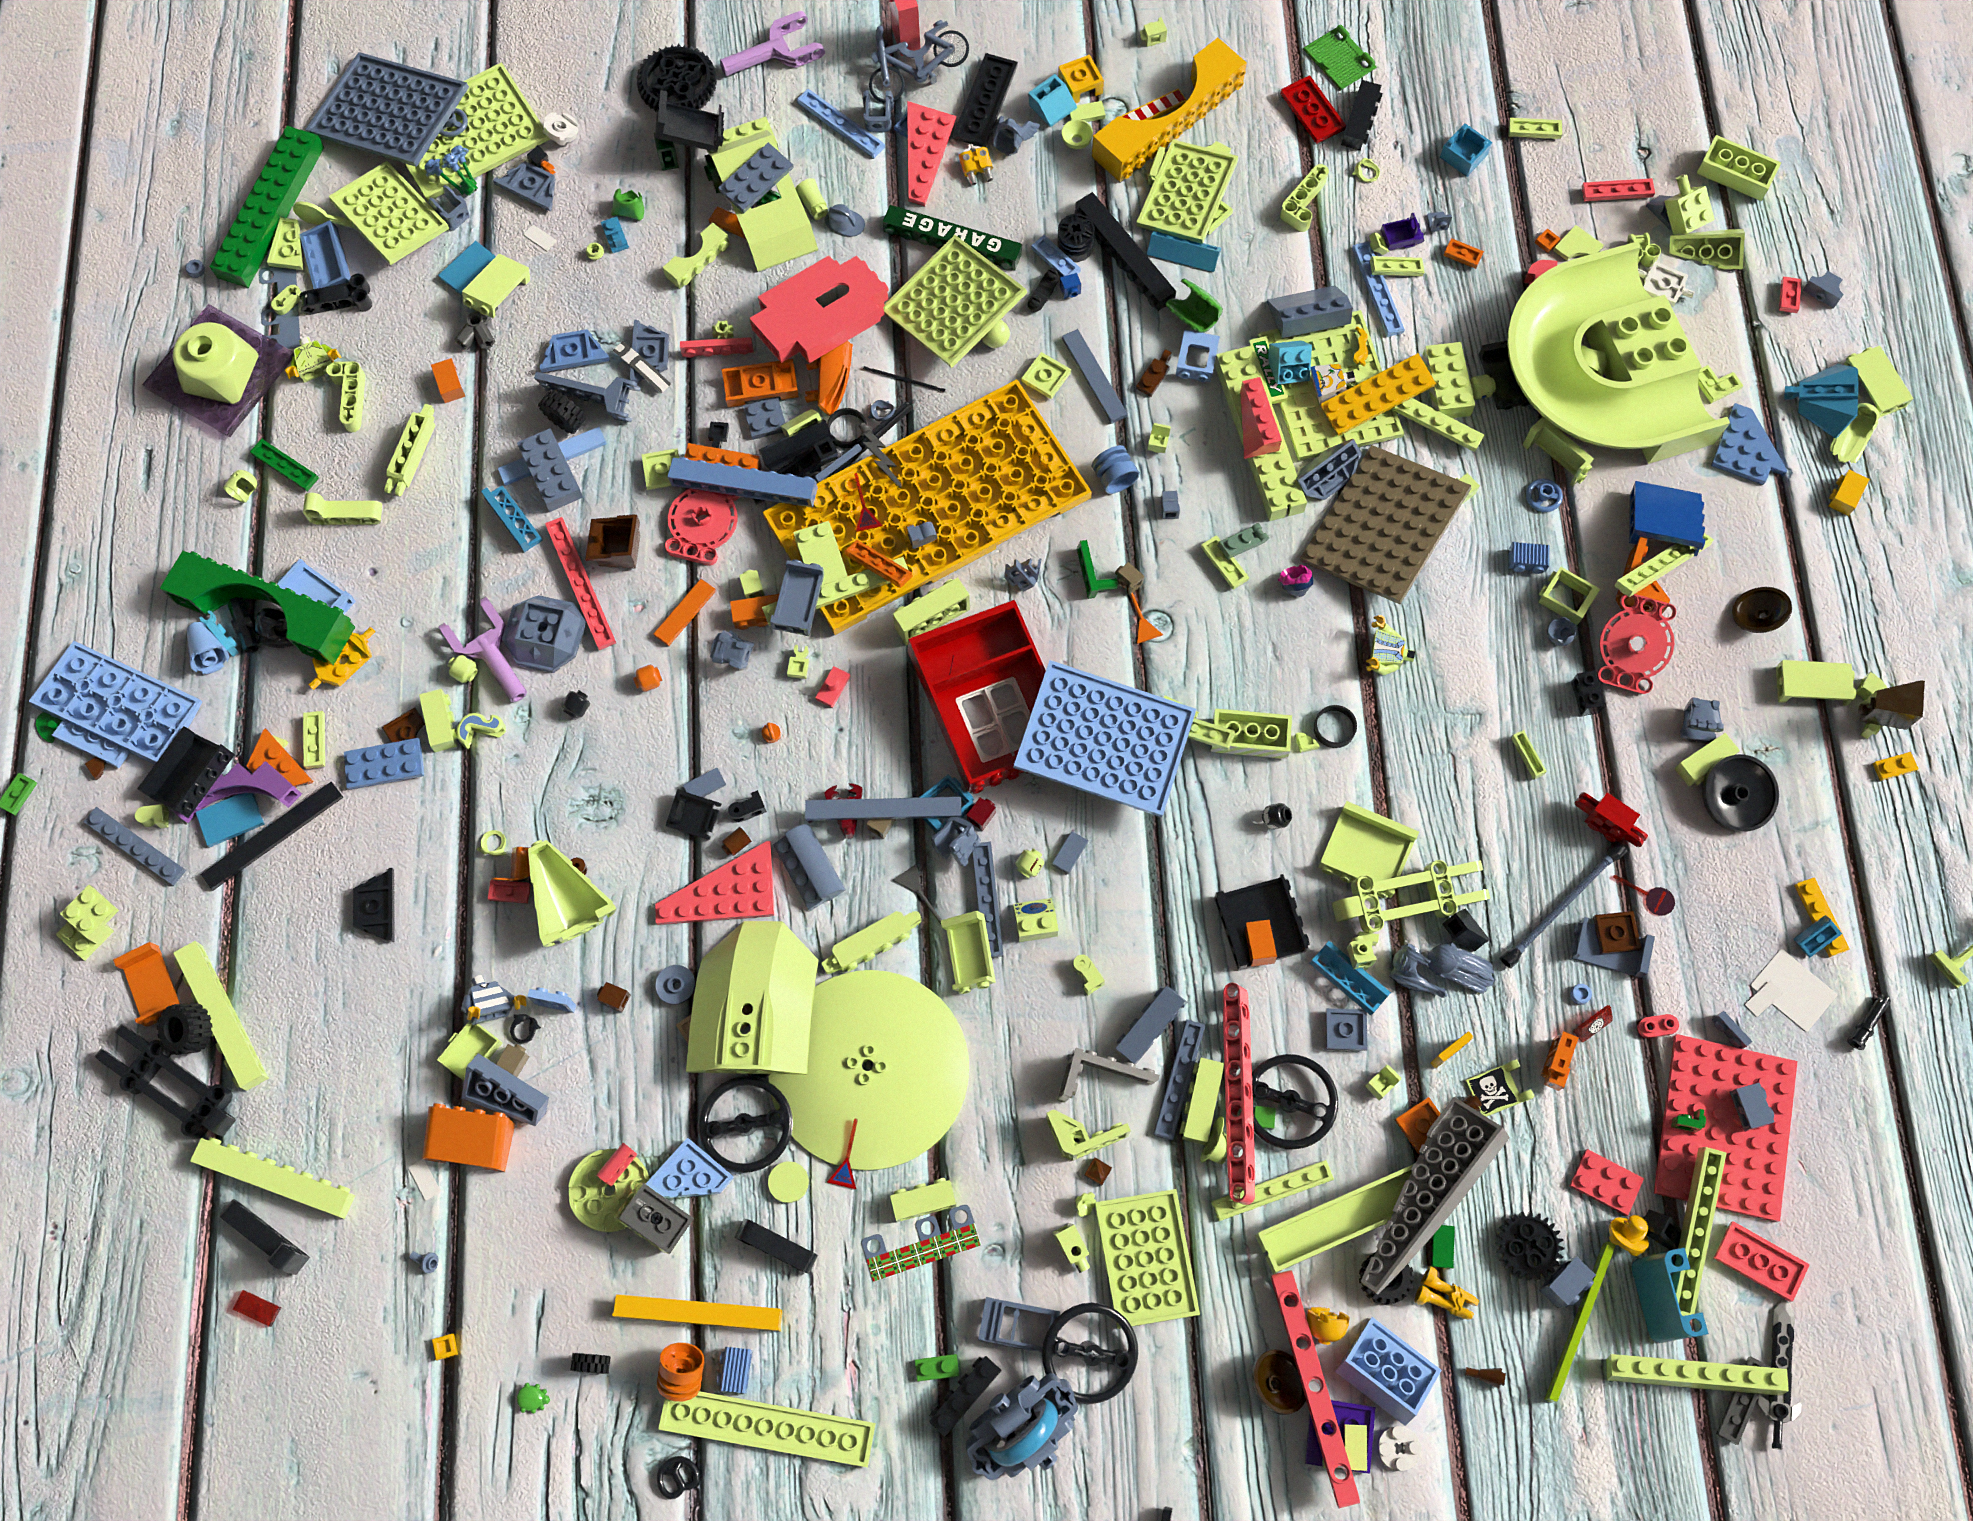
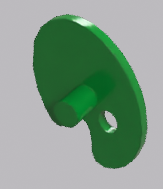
(47, 725)

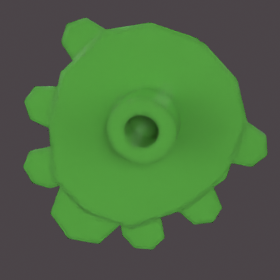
(532, 1398)

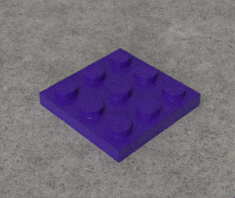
(1345, 1414)

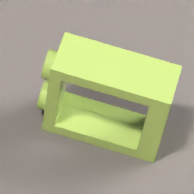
(1577, 584)

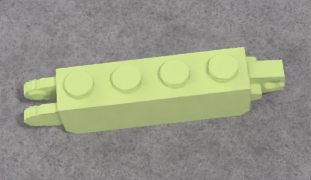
(410, 450)
(871, 941)

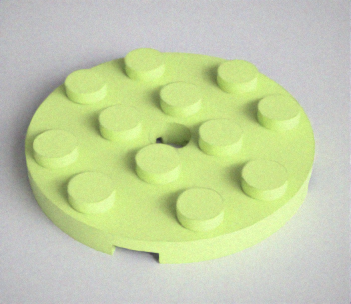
(588, 1195)

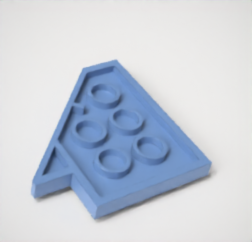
(1747, 448)

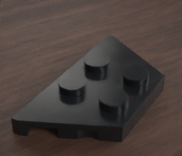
(375, 906)

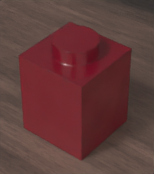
(981, 813)

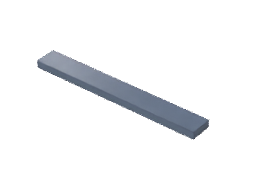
(882, 808)

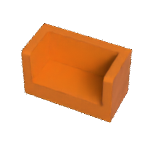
(448, 380)
(1260, 943)

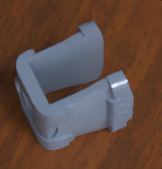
(871, 121)
(1701, 720)
(956, 839)

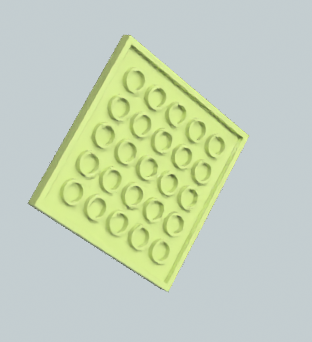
(953, 301)

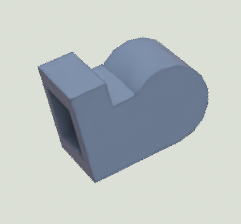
(1170, 504)
(921, 534)

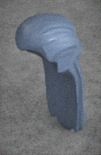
(1461, 967)

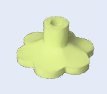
(1085, 1204)

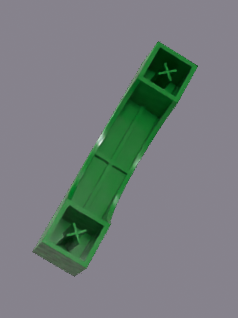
(207, 586)

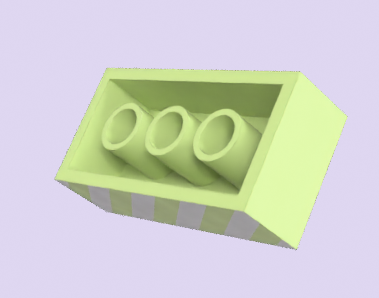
(1453, 389)
(1255, 733)

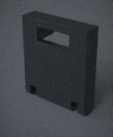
(697, 814)

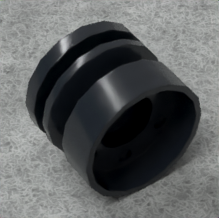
(1076, 237)

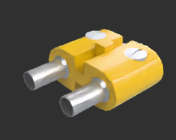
(976, 162)

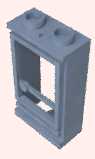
(992, 1322)

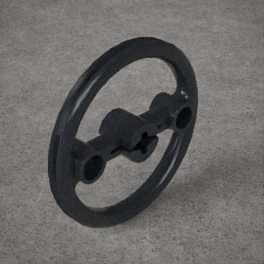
(1330, 1110)
(705, 1126)
(1128, 1364)

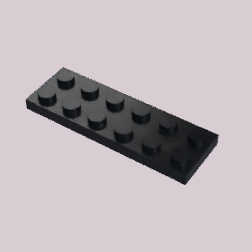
(985, 100)

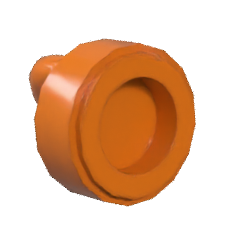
(771, 733)

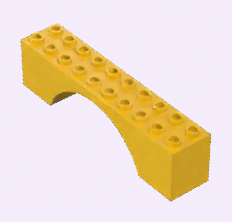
(1129, 143)

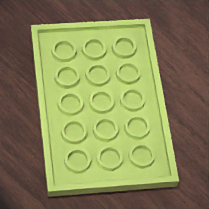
(1187, 191)
(388, 212)
(1147, 1258)

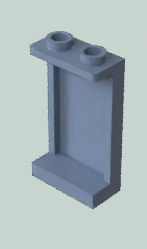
(798, 597)

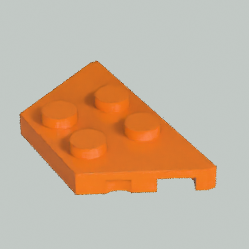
(271, 751)

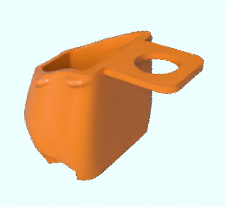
(519, 864)

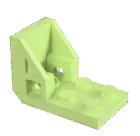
(1067, 1129)

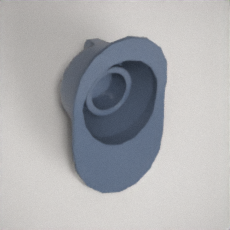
(844, 220)

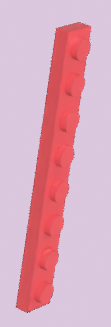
(580, 583)

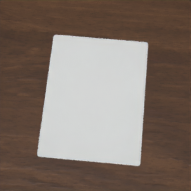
(1803, 993)

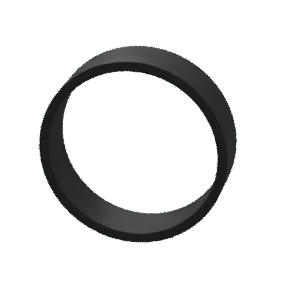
(846, 411)
(1347, 712)

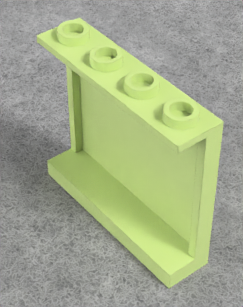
(1367, 846)

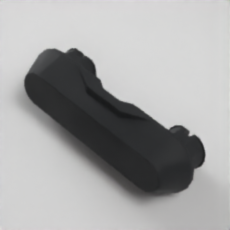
(1044, 290)

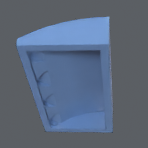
(325, 256)

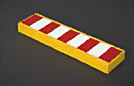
(1158, 107)

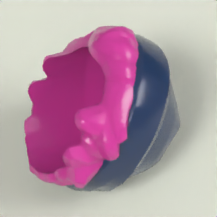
(1296, 580)

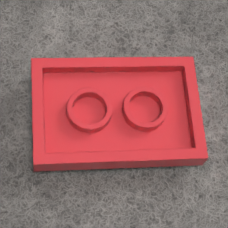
(1606, 1182)

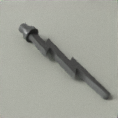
(874, 446)

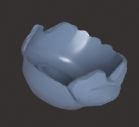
(1561, 631)

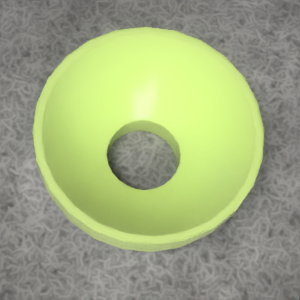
(1077, 128)

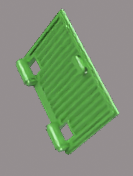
(1340, 57)

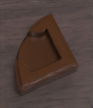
(96, 767)

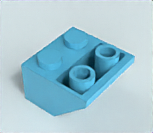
(1052, 100)
(1290, 361)

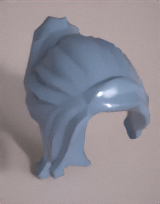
(1406, 973)

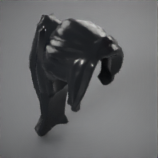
(270, 629)

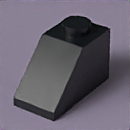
(1663, 1229)

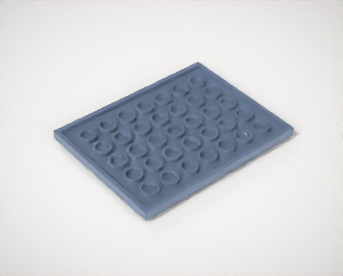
(387, 108)

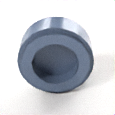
(195, 268)

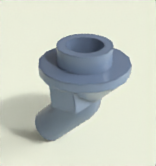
(427, 1263)

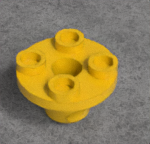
(1629, 1234)

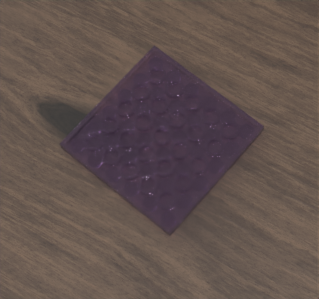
(221, 415)

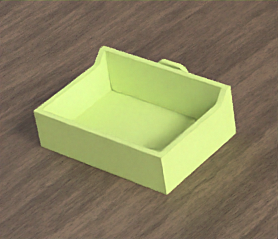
(466, 1045)

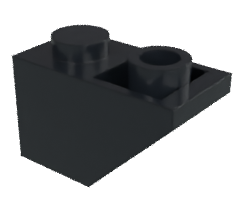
(1465, 930)

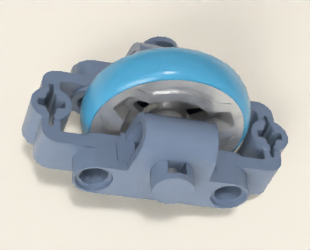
(1022, 1428)

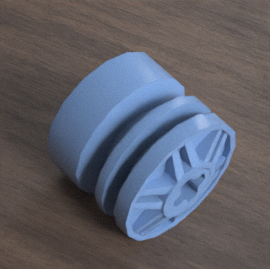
(1115, 469)

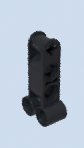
(338, 296)

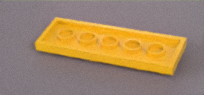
(1378, 394)

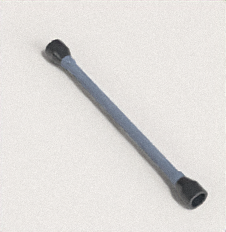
(1512, 956)

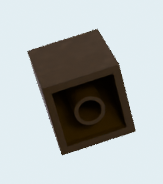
(1894, 706)

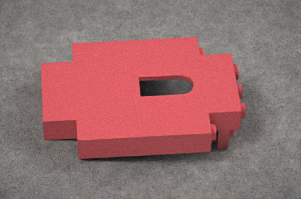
(797, 323)

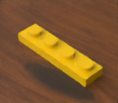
(1817, 908)

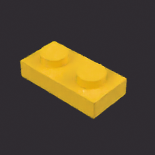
(1895, 766)

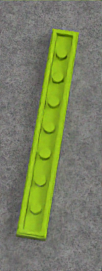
(1579, 1324)

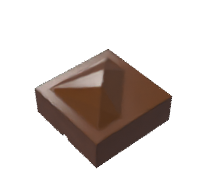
(1098, 1171)

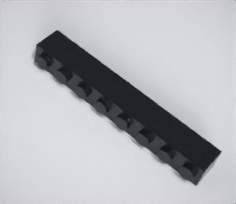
(1126, 252)

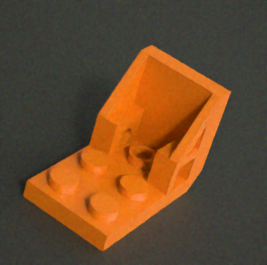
(1651, 591)

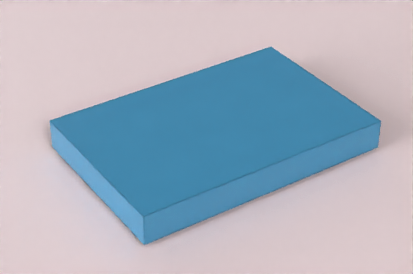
(466, 267)
(229, 818)

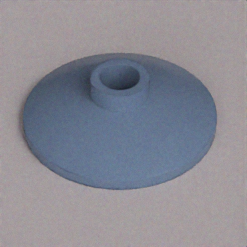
(667, 979)

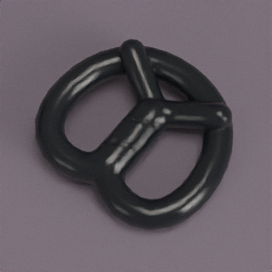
(674, 1472)

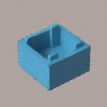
(1466, 149)

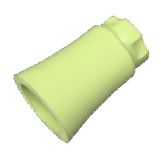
(812, 198)

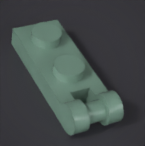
(1242, 541)

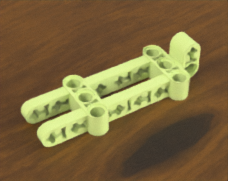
(1354, 906)

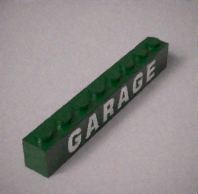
(938, 232)

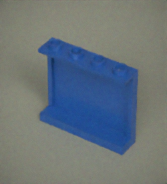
(1666, 515)

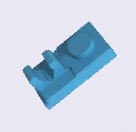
(614, 234)

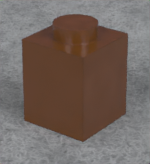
(613, 996)

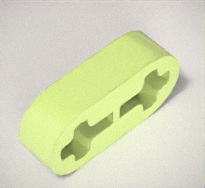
(287, 299)

